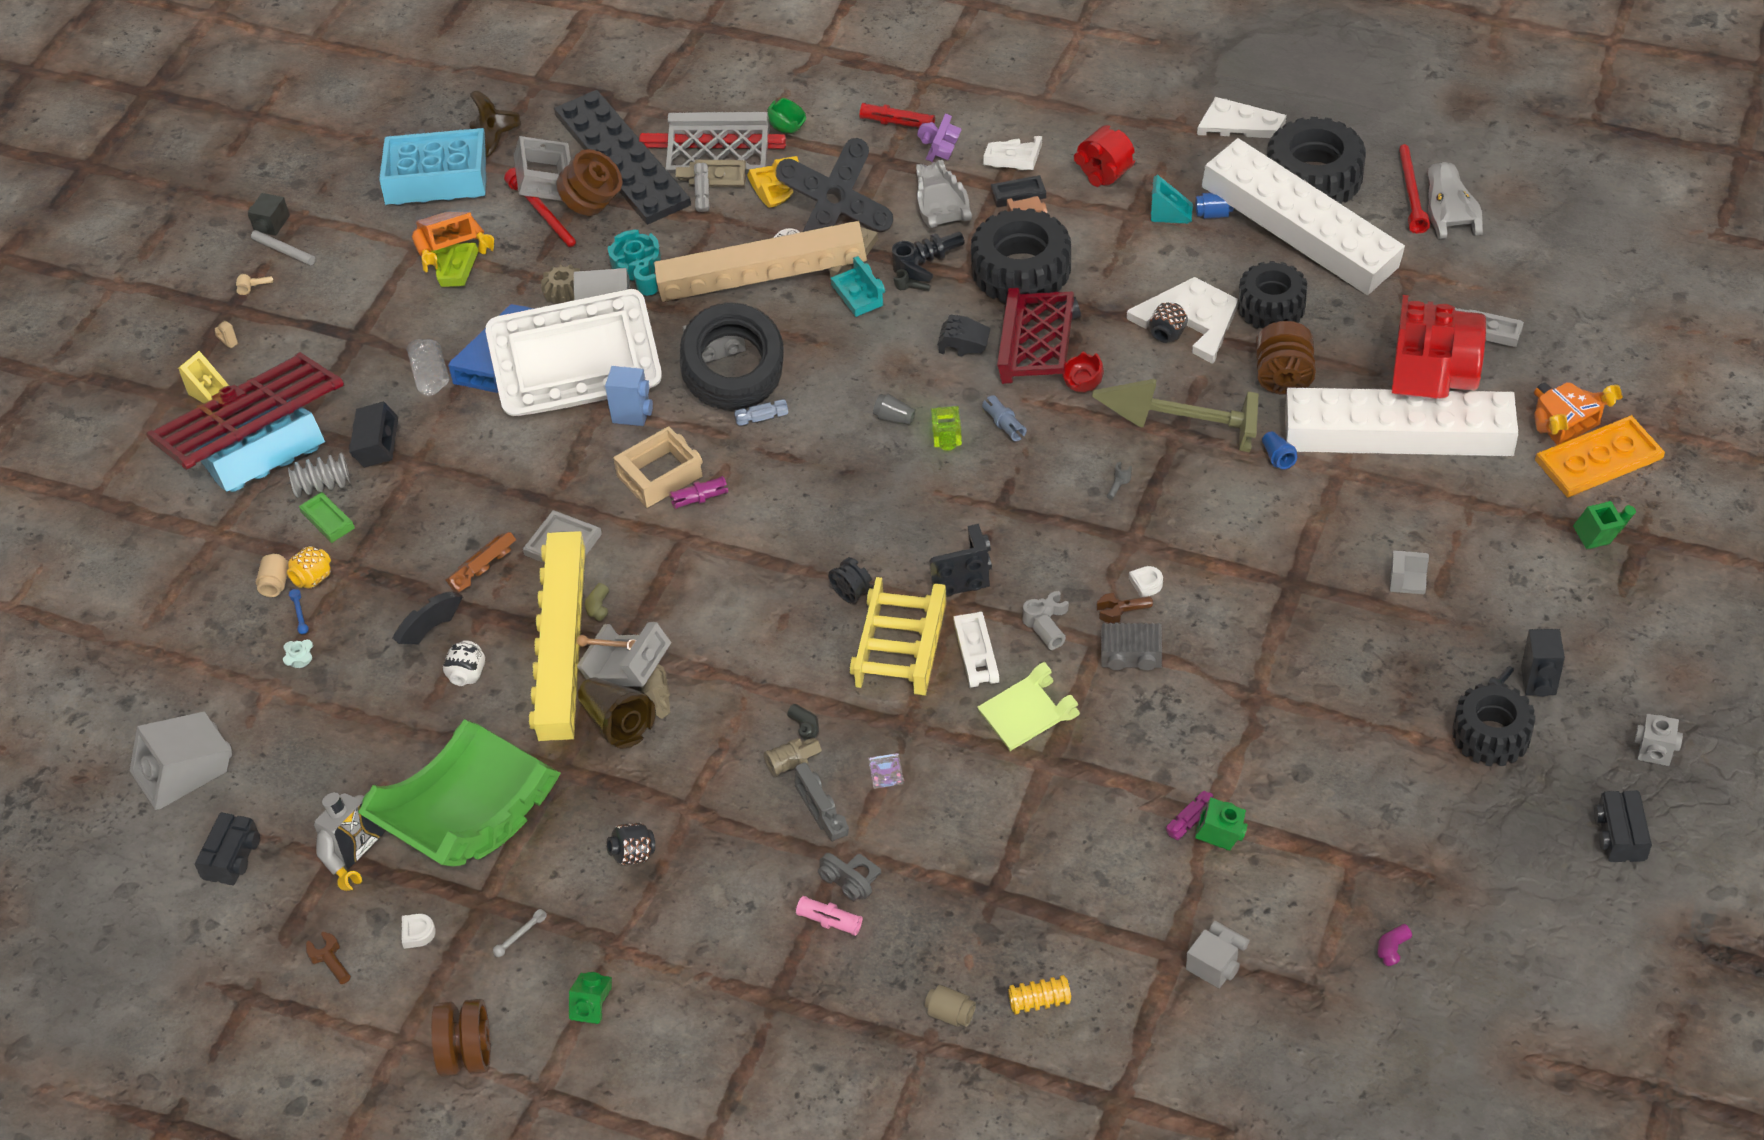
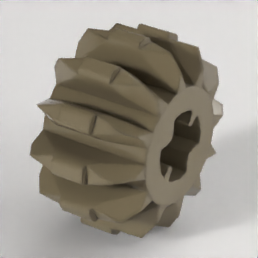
(559, 284)

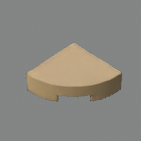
(226, 334)

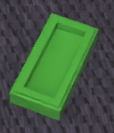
(326, 517)

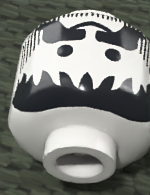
(464, 663)

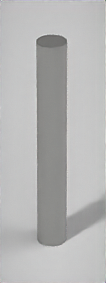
(283, 247)

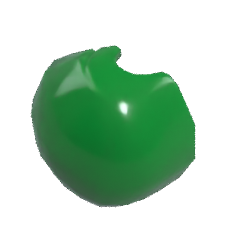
(786, 116)

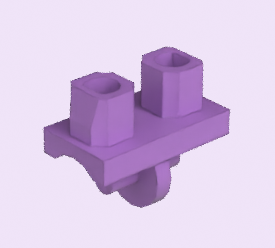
(931, 134)

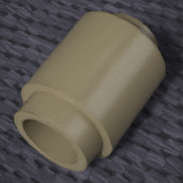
(950, 1006)

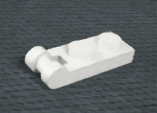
(976, 649)

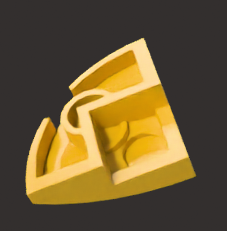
(767, 185)

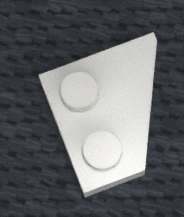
(1013, 154)

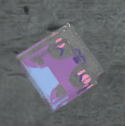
(886, 770)

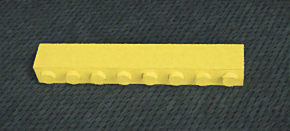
(559, 629)

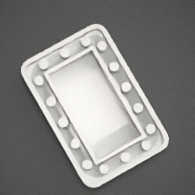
(566, 350)

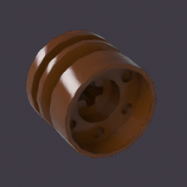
(1285, 357)

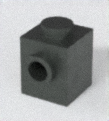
(268, 213)

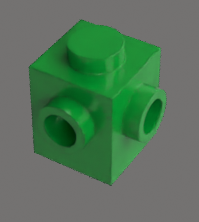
(1221, 824)

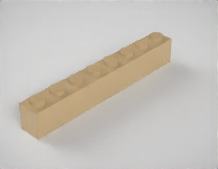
(759, 261)

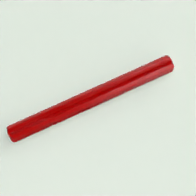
(660, 140)

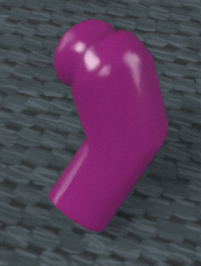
(1389, 944)

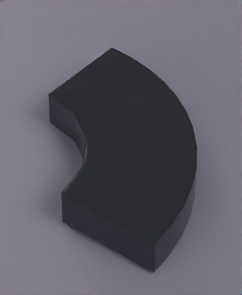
(417, 624)

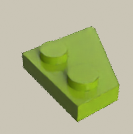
(455, 263)

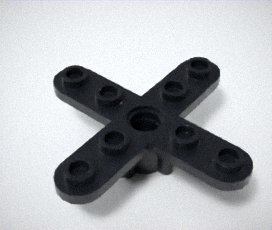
(839, 184)

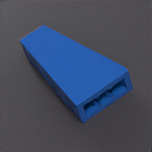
(474, 363)

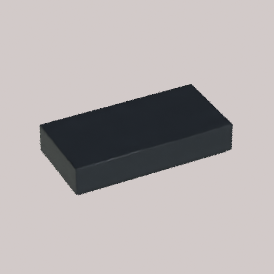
(1018, 190)

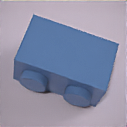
(628, 395)

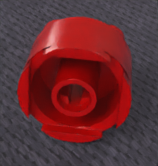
(1105, 156)

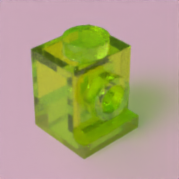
(946, 434)

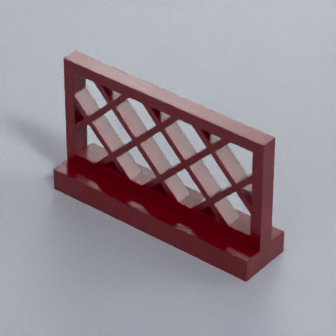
(1015, 318)

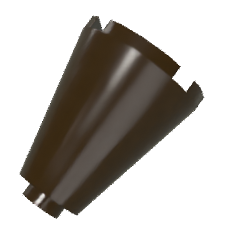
(617, 711)

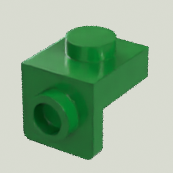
(588, 996)

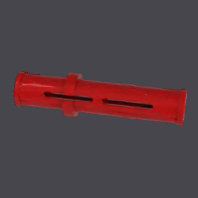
(872, 112)

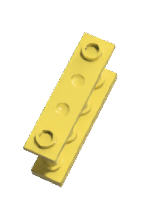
(922, 650)

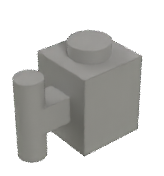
(1216, 954)

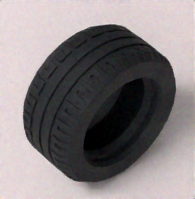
(739, 321)

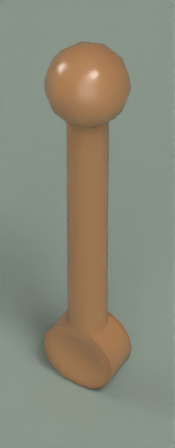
(582, 641)

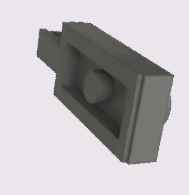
(819, 804)

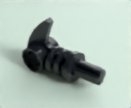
(908, 255)

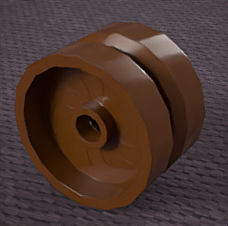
(589, 182)
(461, 1037)

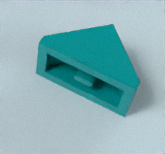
(1169, 204)

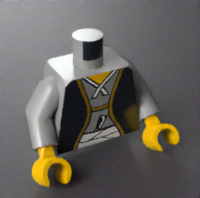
(344, 836)

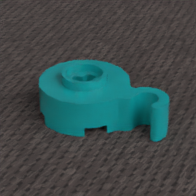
(637, 255)

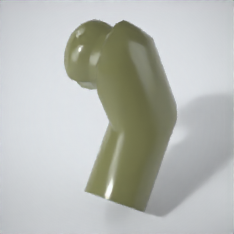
(594, 603)

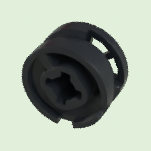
(850, 580)

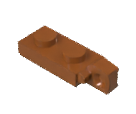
(479, 561)

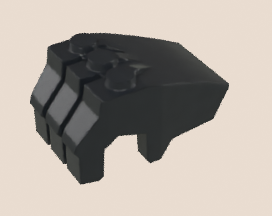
(964, 335)

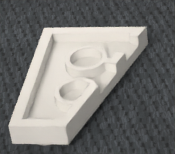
(1234, 117)

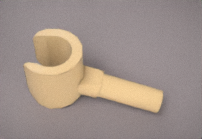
(245, 282)

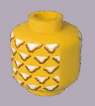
(309, 567)

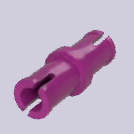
(698, 492)

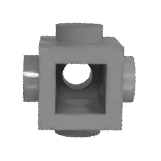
(1658, 739)

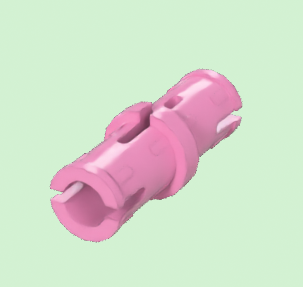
(848, 922)

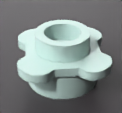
(298, 653)

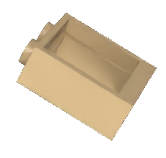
(665, 441)

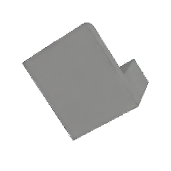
(1409, 572)

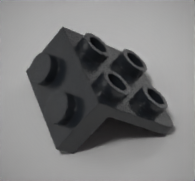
(966, 568)

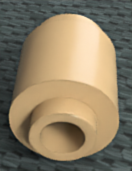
(272, 575)

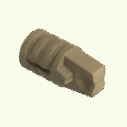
(658, 691)
(790, 755)

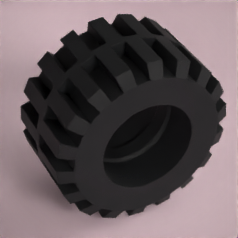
(1272, 294)
(1488, 742)

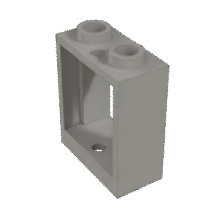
(539, 183)

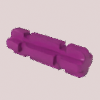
(1188, 816)

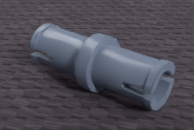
(1004, 418)

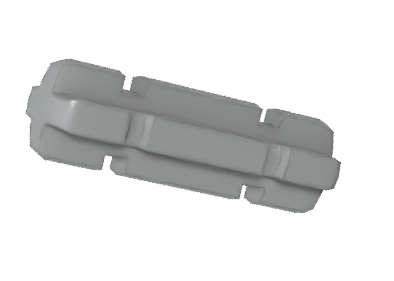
(701, 187)

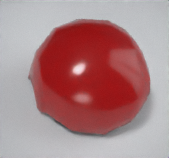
(1083, 372)

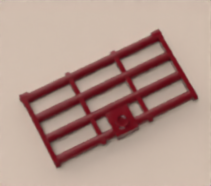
(234, 399)

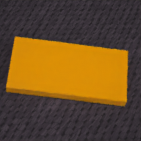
(1599, 456)

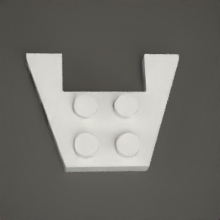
(1207, 310)

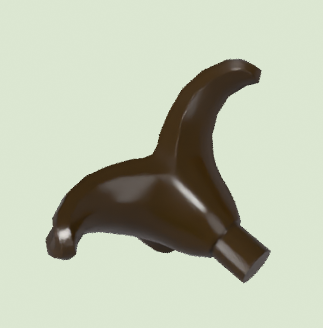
(492, 121)

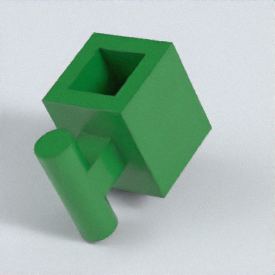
(1602, 523)

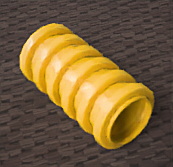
(1039, 994)

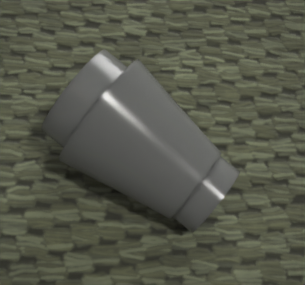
(892, 409)

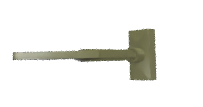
(1136, 400)

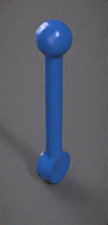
(295, 595)

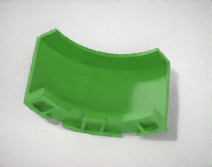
(464, 798)

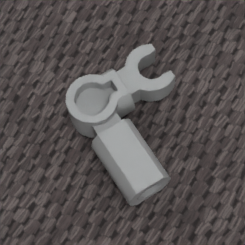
(1037, 615)

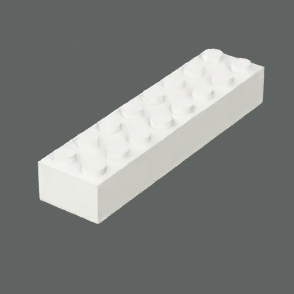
(1303, 216)
(1400, 423)

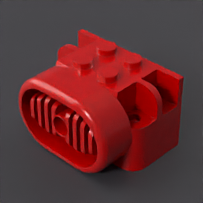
(1437, 349)

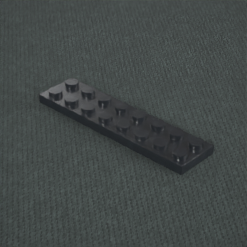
(644, 179)

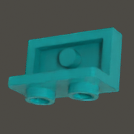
(859, 288)

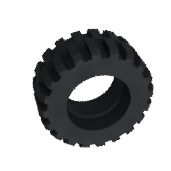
(1324, 143)
(1020, 234)

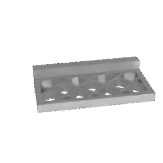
(721, 124)

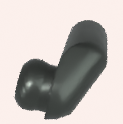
(808, 721)

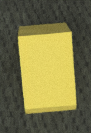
(201, 378)

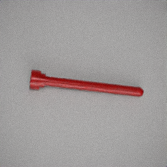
(511, 180)
(1418, 219)

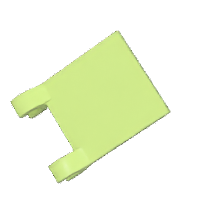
(1026, 709)

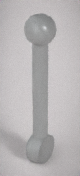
(539, 916)

